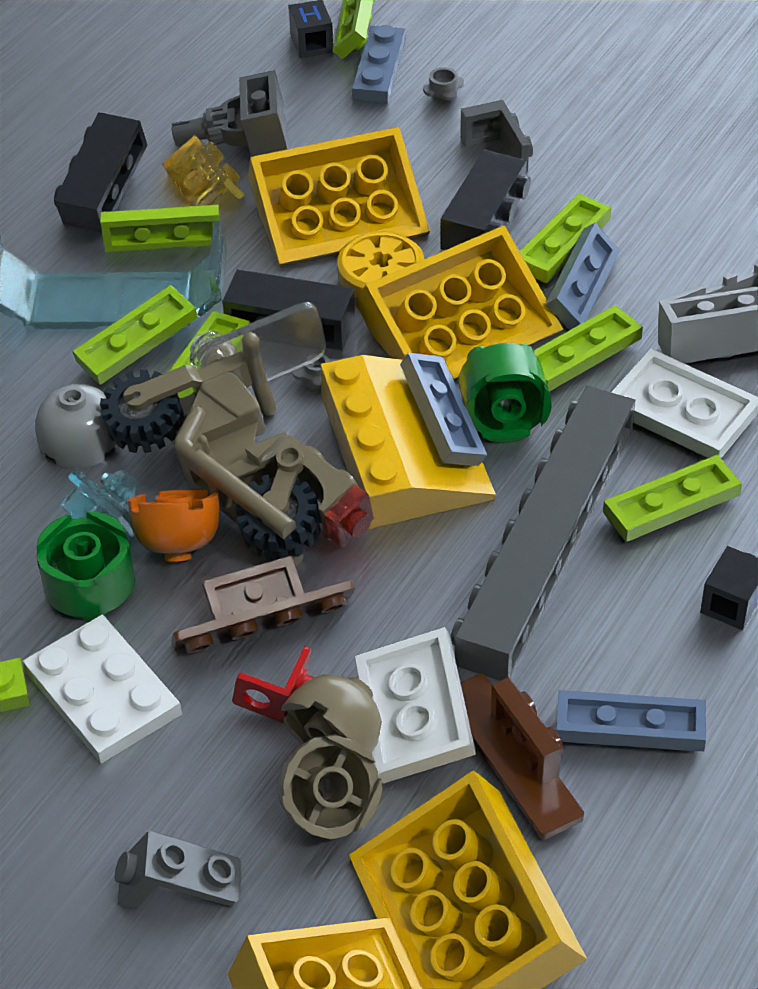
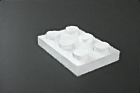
(687, 404)
(102, 688)
(418, 705)

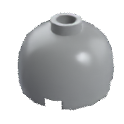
(72, 427)

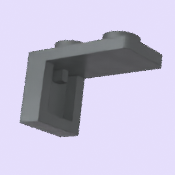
(491, 123)
(177, 866)

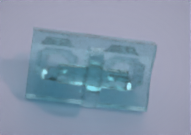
(88, 496)

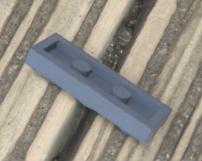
(379, 64)
(583, 276)
(443, 409)
(631, 720)

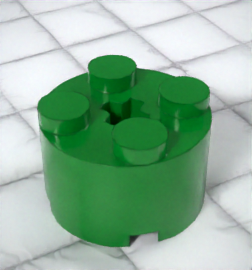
(505, 391)
(85, 565)

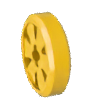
(375, 257)

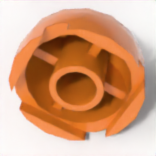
(175, 521)

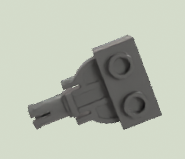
(249, 120)

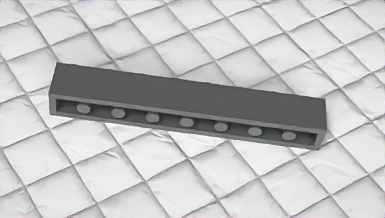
(543, 535)

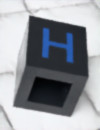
(311, 28)
(732, 588)

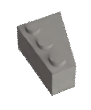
(711, 321)

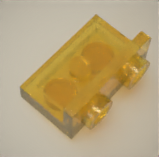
(200, 173)

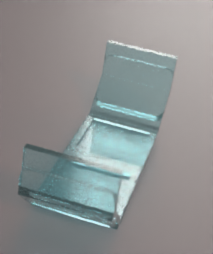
(102, 298)

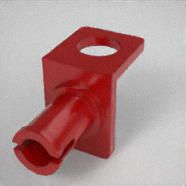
(275, 694)

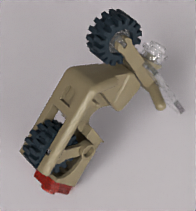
(262, 485)

